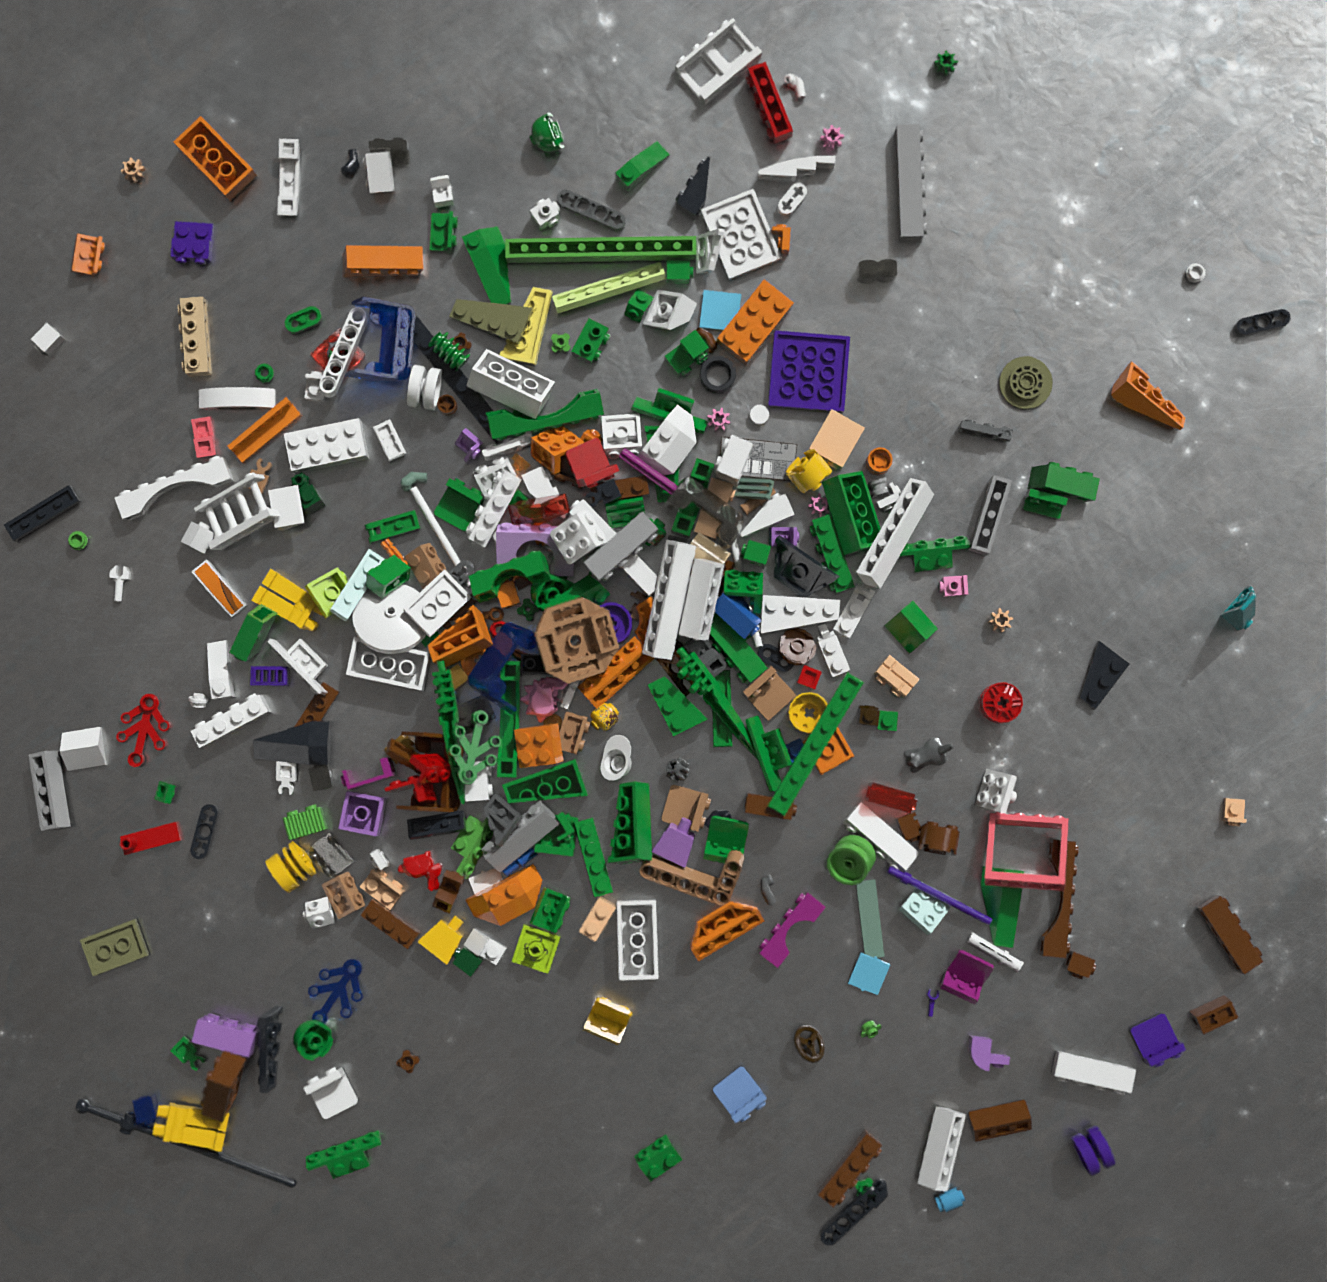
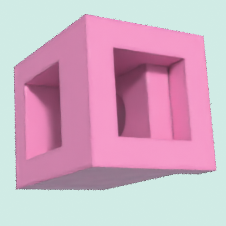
(962, 586)

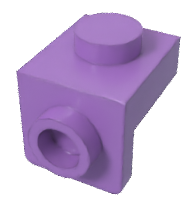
(469, 444)
(788, 533)

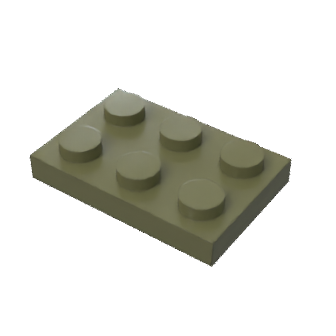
(114, 947)

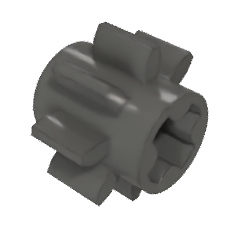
(677, 769)

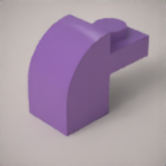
(981, 1053)

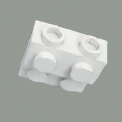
(621, 433)

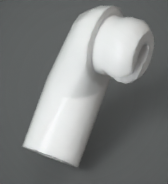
(797, 84)

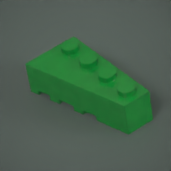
(552, 783)
(632, 826)

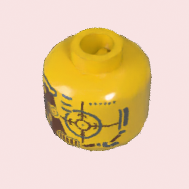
(604, 717)

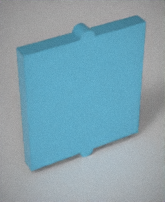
(869, 973)

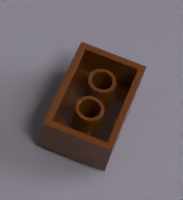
(222, 1085)

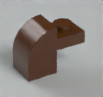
(448, 891)

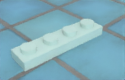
(355, 586)

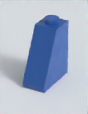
(738, 614)

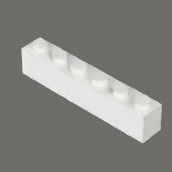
(895, 533)
(669, 599)

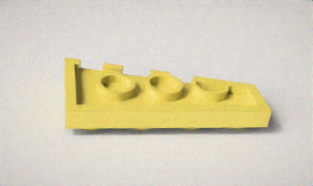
(530, 344)

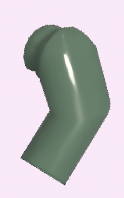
(412, 477)

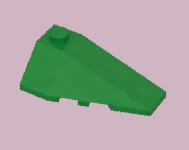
(1003, 907)

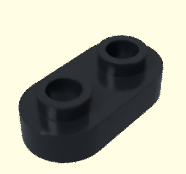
(774, 659)

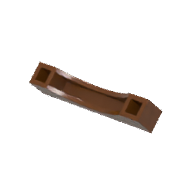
(1055, 939)

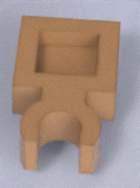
(262, 471)

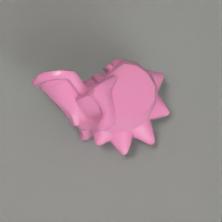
(542, 697)

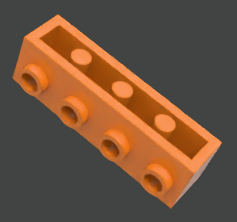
(622, 668)

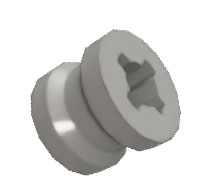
(878, 487)

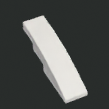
(789, 169)

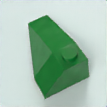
(487, 253)

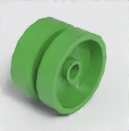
(851, 860)

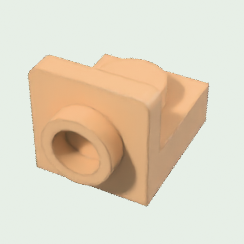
(1234, 811)

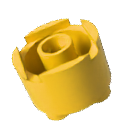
(808, 471)

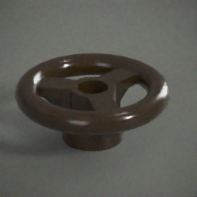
(806, 1046)

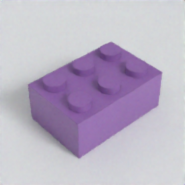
(226, 1035)

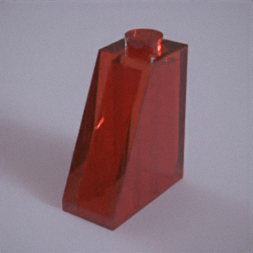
(538, 509)
(890, 797)

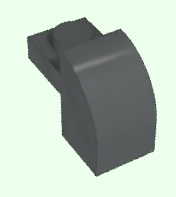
(708, 655)

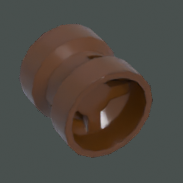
(444, 403)

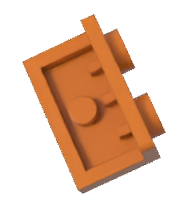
(87, 255)

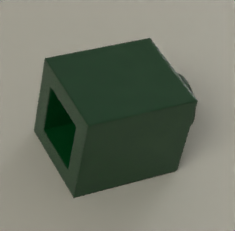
(466, 960)

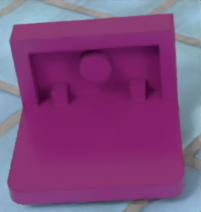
(966, 976)

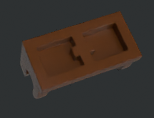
(1214, 1014)

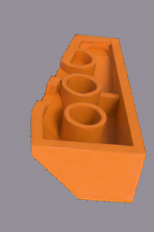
(1138, 394)

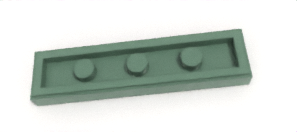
(870, 918)

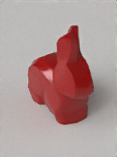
(422, 866)

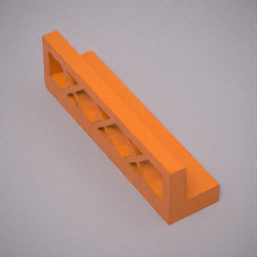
(264, 430)

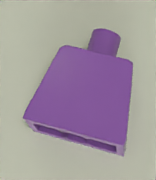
(676, 842)

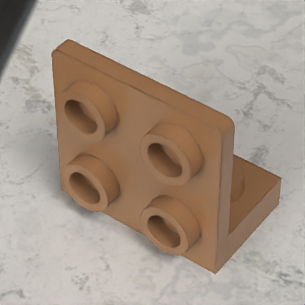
(769, 693)

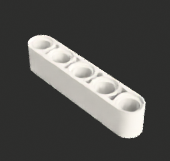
(343, 343)

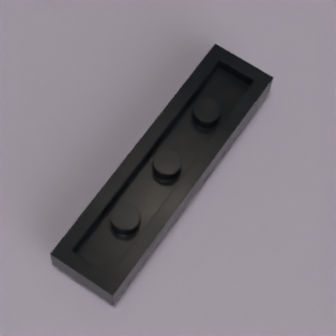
(42, 513)

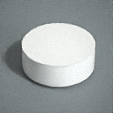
(759, 414)

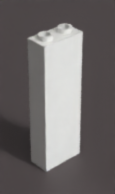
(635, 568)

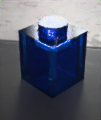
(146, 1109)

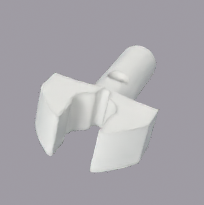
(119, 581)

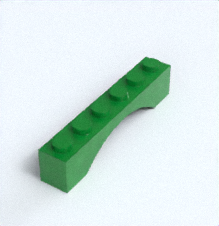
(583, 406)
(507, 751)

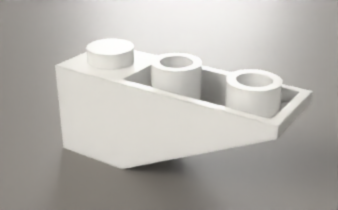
(539, 486)

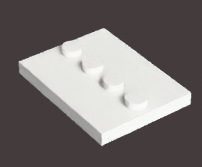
(746, 237)

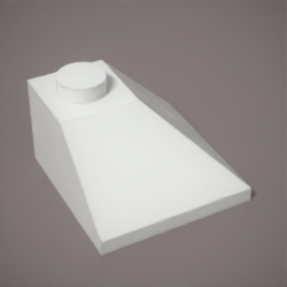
(669, 310)

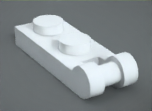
(853, 611)

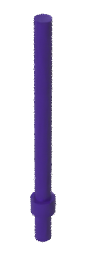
(907, 878)

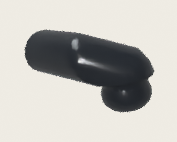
(722, 813)

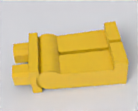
(300, 613)
(188, 1126)

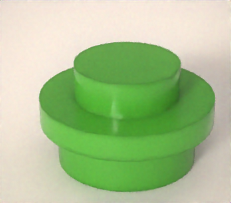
(78, 540)

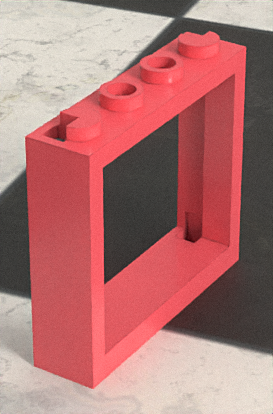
(1019, 880)

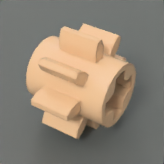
(135, 165)
(1004, 616)

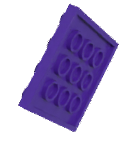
(809, 371)

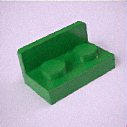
(442, 232)
(1044, 503)

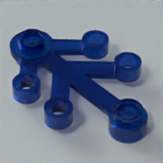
(338, 989)

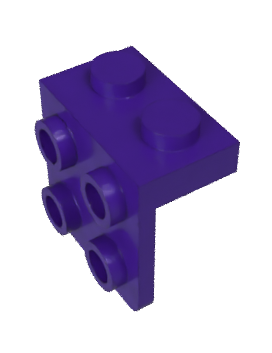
(1157, 1040)

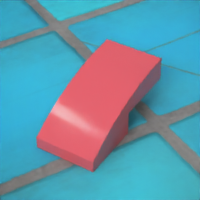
(203, 437)

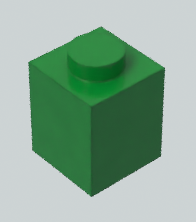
(679, 272)

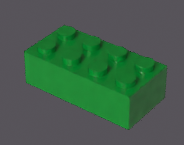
(852, 511)

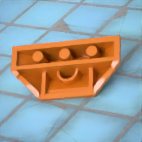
(507, 897)
(723, 927)

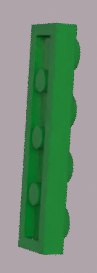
(593, 857)

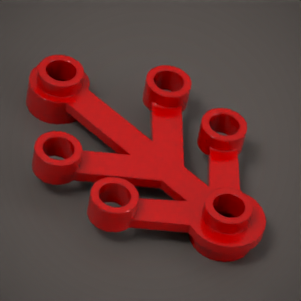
(144, 727)

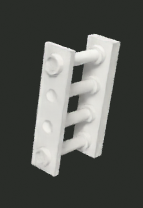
(250, 523)

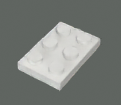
(437, 603)

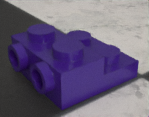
(192, 242)

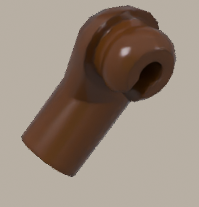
(709, 339)

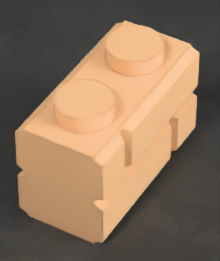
(896, 677)

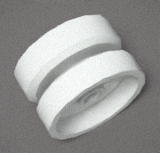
(424, 387)

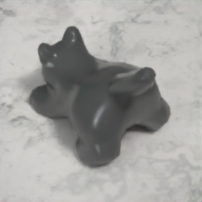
(930, 754)

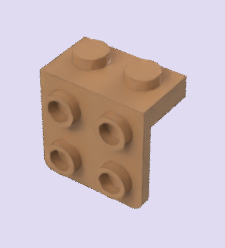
(687, 804)

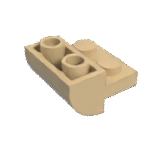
(708, 550)

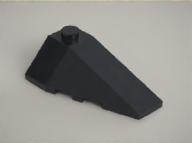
(300, 744)

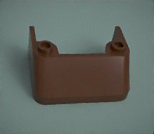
(445, 792)

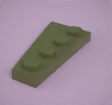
(498, 319)

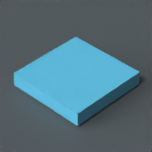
(718, 309)

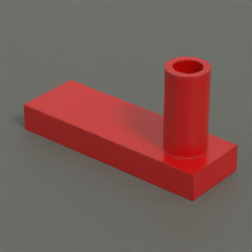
(150, 838)

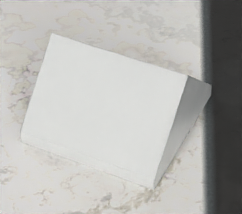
(289, 506)
(83, 749)

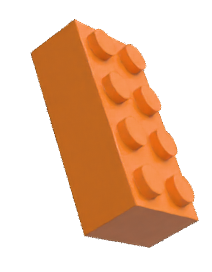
(215, 158)
(754, 322)

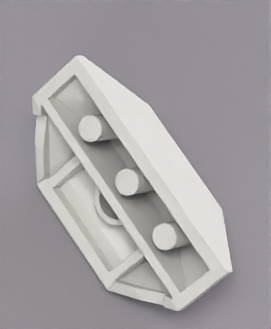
(670, 442)

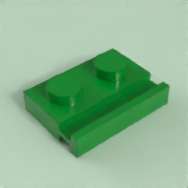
(623, 511)

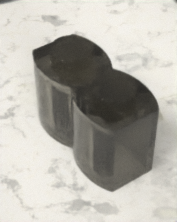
(882, 271)

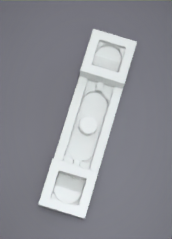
(289, 177)
(236, 397)

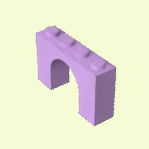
(511, 537)

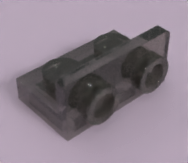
(330, 856)

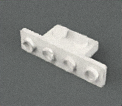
(304, 661)

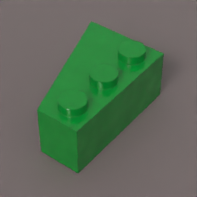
(675, 707)

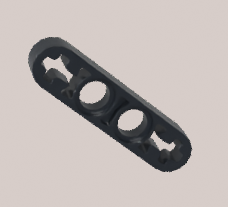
(852, 1218)

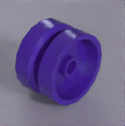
(621, 618)
(1093, 1151)

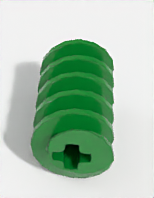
(448, 350)

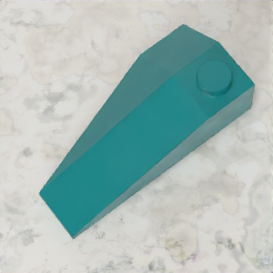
(1241, 609)

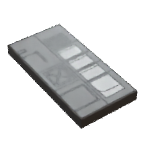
(768, 459)

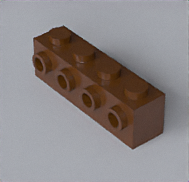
(1230, 934)
(849, 1168)

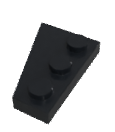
(1102, 675)

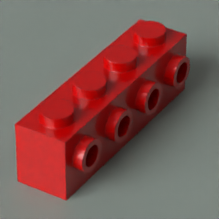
(770, 103)

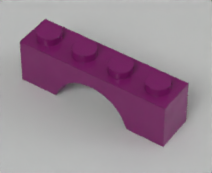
(805, 910)

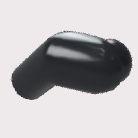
(353, 163)
(882, 1187)

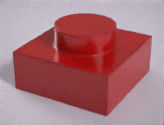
(809, 677)

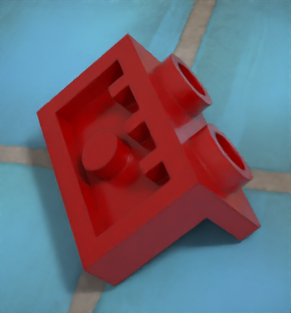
(432, 767)

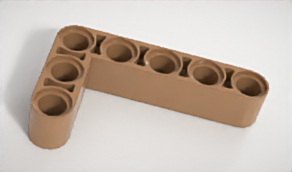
(696, 880)

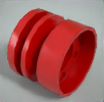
(989, 701)

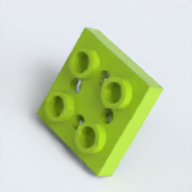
(523, 956)

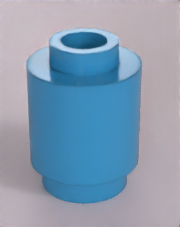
(950, 1200)

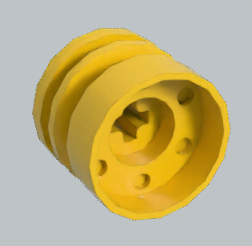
(798, 707)
(289, 868)

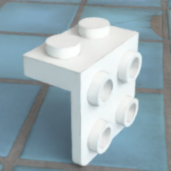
(578, 536)
(332, 1092)

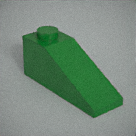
(641, 166)

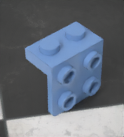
(740, 1094)

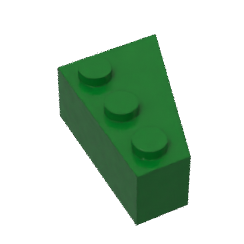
(1064, 481)
(586, 587)

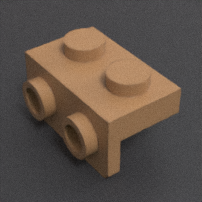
(425, 564)
(572, 732)

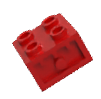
(422, 792)

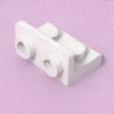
(485, 473)

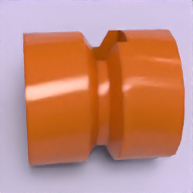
(878, 461)

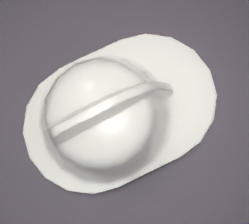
(616, 758)

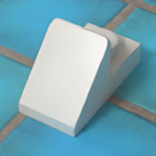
(484, 946)

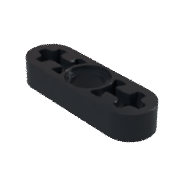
(1274, 314)
(197, 835)

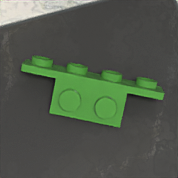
(470, 844)

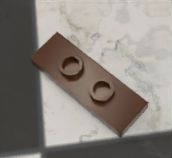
(319, 705)
(401, 754)

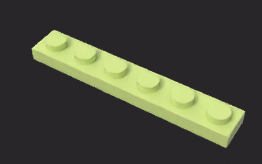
(609, 287)

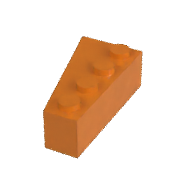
(382, 260)

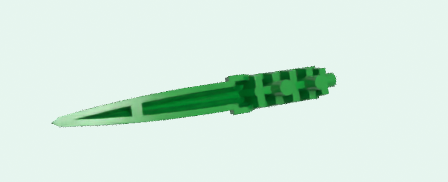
(713, 696)
(448, 718)

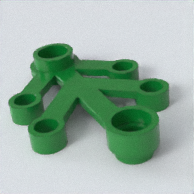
(472, 749)

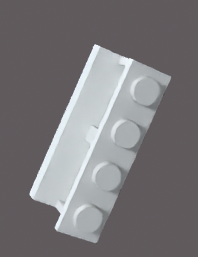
(725, 71)

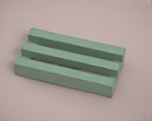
(747, 481)

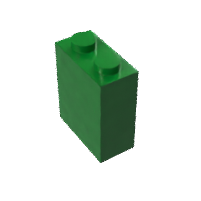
(253, 633)

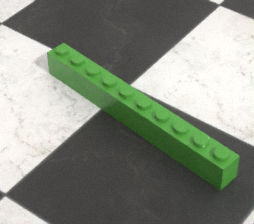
(600, 249)

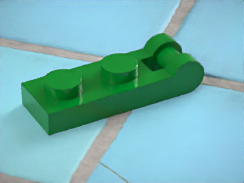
(393, 526)

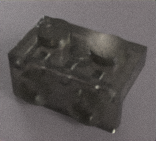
(397, 146)
(468, 708)

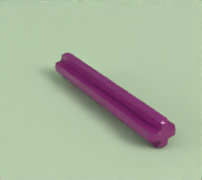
(647, 470)

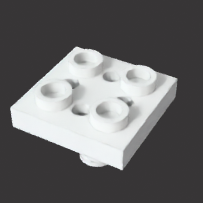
(996, 791)

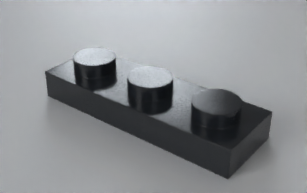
(436, 825)

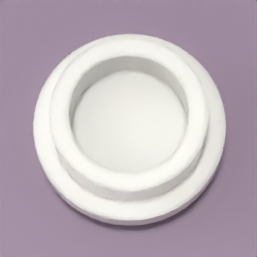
(1195, 273)
(198, 700)

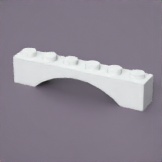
(137, 502)

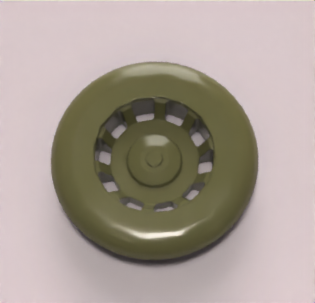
(1026, 382)

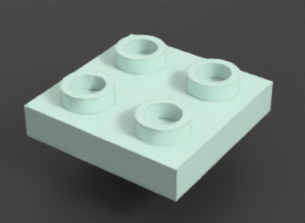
(924, 910)

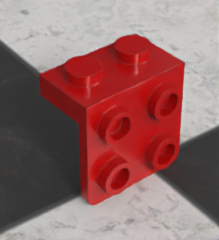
(590, 463)

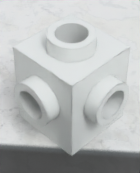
(545, 213)
(318, 913)

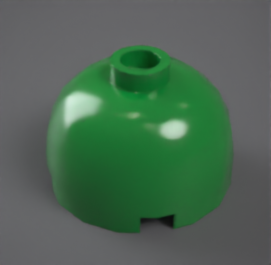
(546, 134)
(546, 590)
(312, 1039)

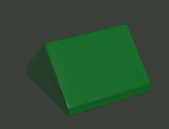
(911, 627)

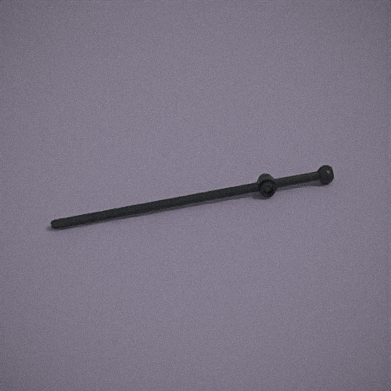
(129, 1123)

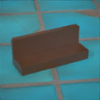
(1000, 1120)

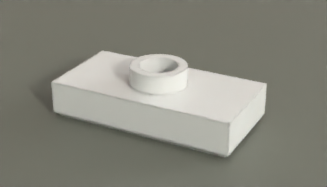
(389, 440)

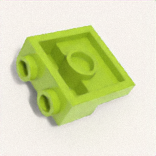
(326, 590)

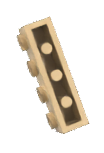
(195, 336)

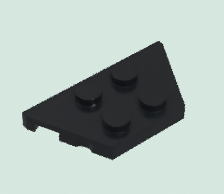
(800, 570)

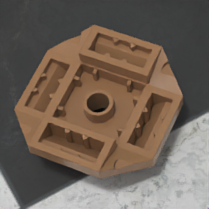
(594, 644)

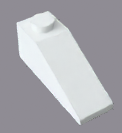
(773, 512)
(220, 671)

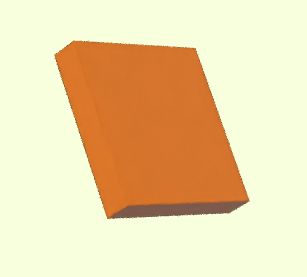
(834, 754)

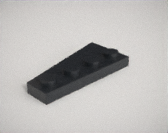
(268, 1048)

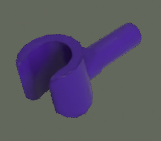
(931, 1002)

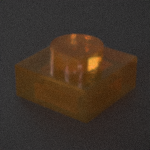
(520, 464)

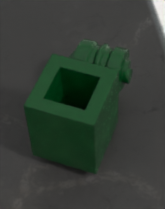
(308, 493)

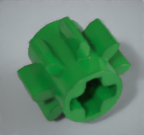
(946, 57)

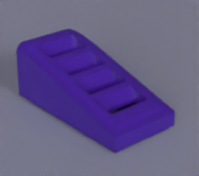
(285, 675)

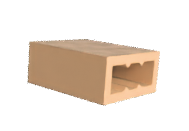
(837, 439)
(597, 918)

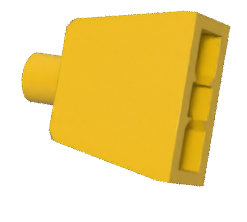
(443, 939)

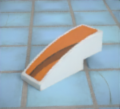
(219, 588)

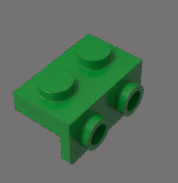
(550, 910)
(657, 1158)

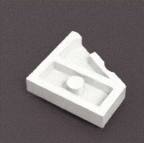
(707, 250)

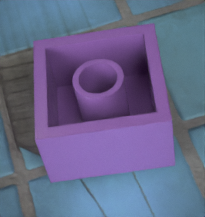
(362, 813)

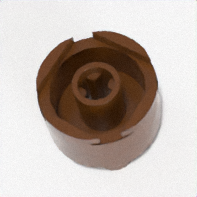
(939, 839)

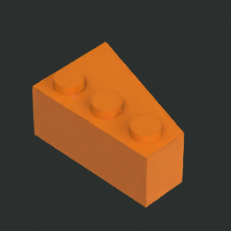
(462, 639)

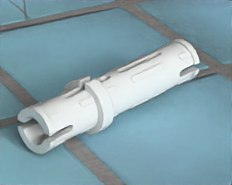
(996, 953)

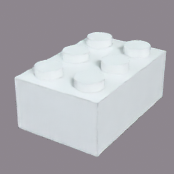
(734, 459)

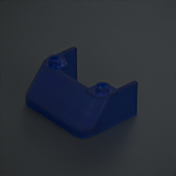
(396, 340)
(484, 675)

